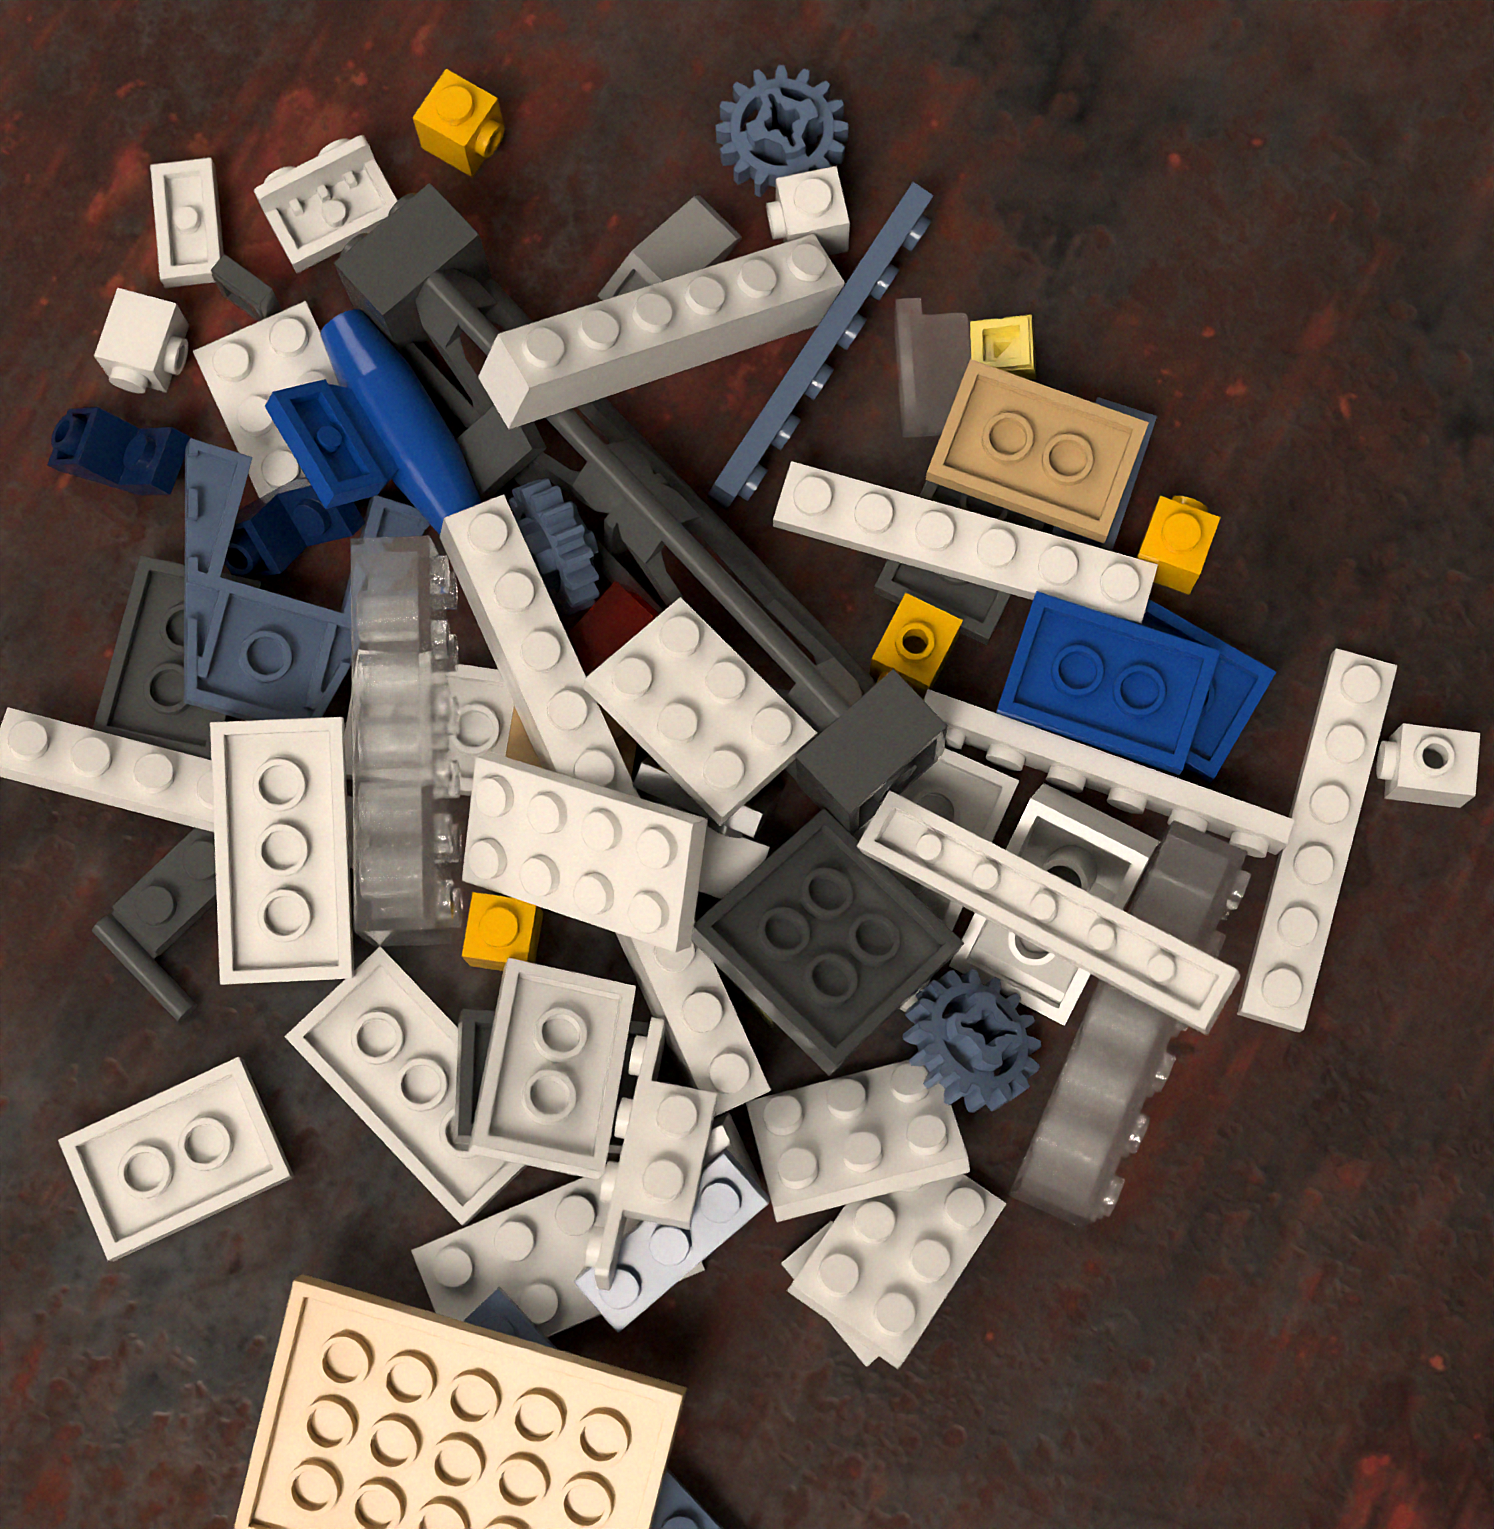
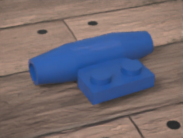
(372, 427)

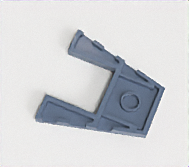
(251, 647)

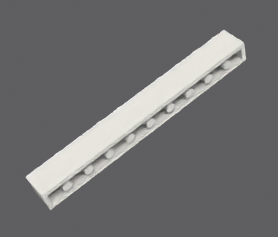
(576, 742)

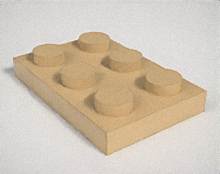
(1037, 451)

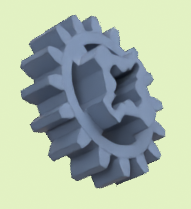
(796, 111)
(558, 544)
(972, 1040)

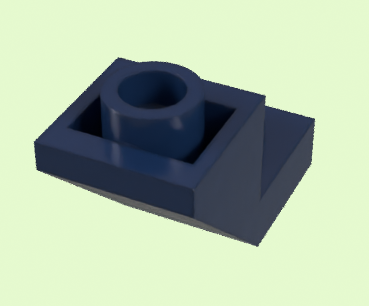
(116, 453)
(281, 526)

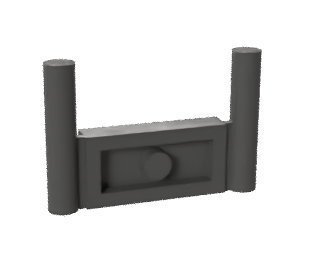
(159, 912)

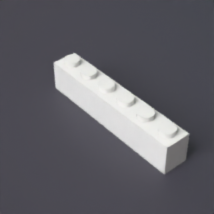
(658, 330)

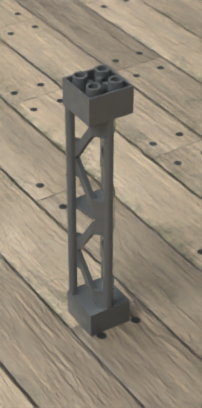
(430, 279)

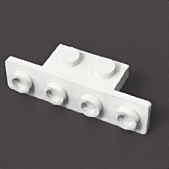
(661, 1155)

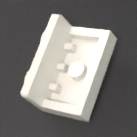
(326, 201)

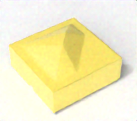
(1005, 344)

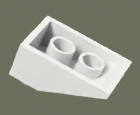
(1080, 849)

